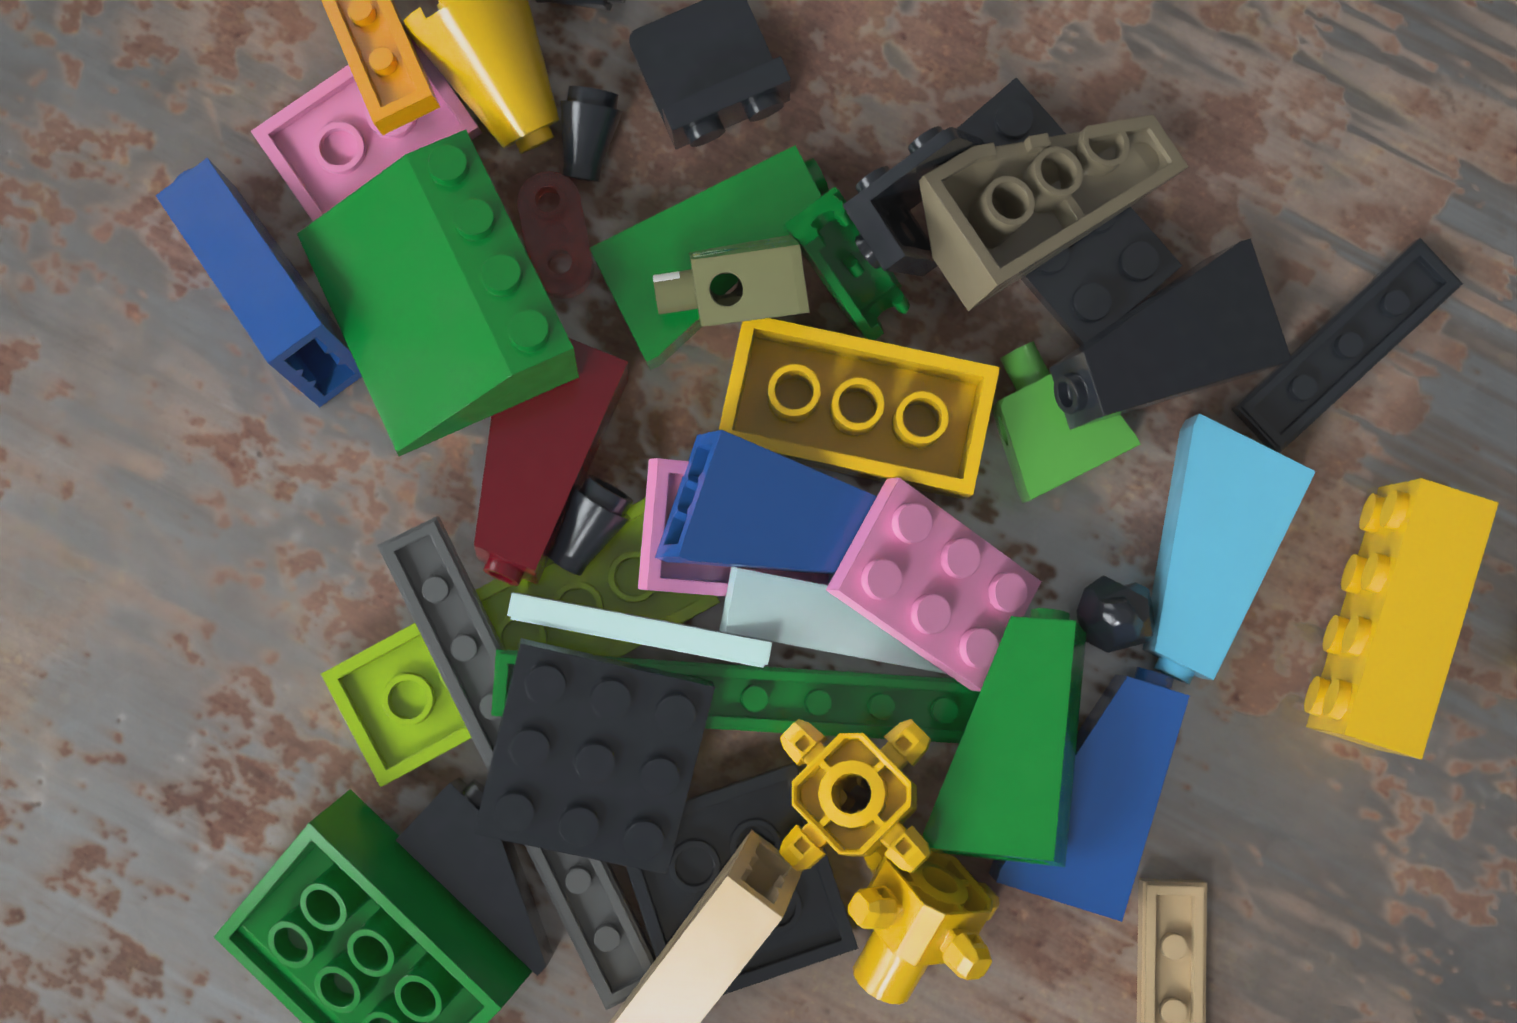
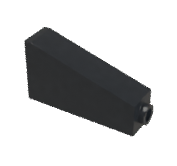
(1182, 340)

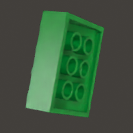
(437, 295)
(366, 933)

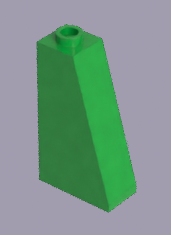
(729, 213)
(1018, 752)

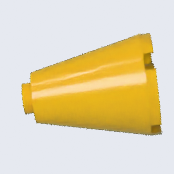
(493, 64)

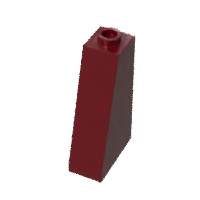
(537, 460)

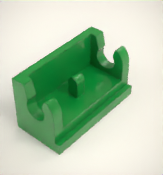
(830, 247)

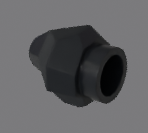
(1115, 614)

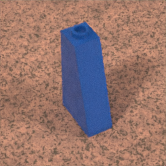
(260, 283)
(759, 511)
(1115, 793)

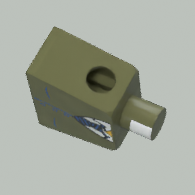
(767, 286)

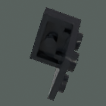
(709, 70)
(884, 199)

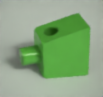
(1037, 435)

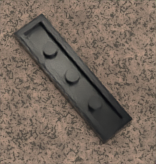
(1347, 346)

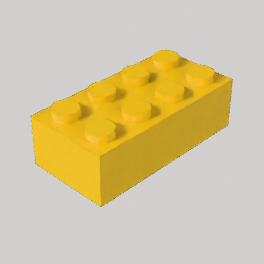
(860, 405)
(1400, 616)

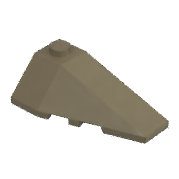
(1022, 203)

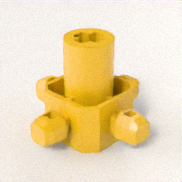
(825, 799)
(920, 923)

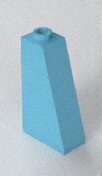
(1217, 541)

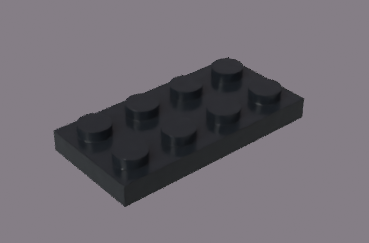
(1102, 272)

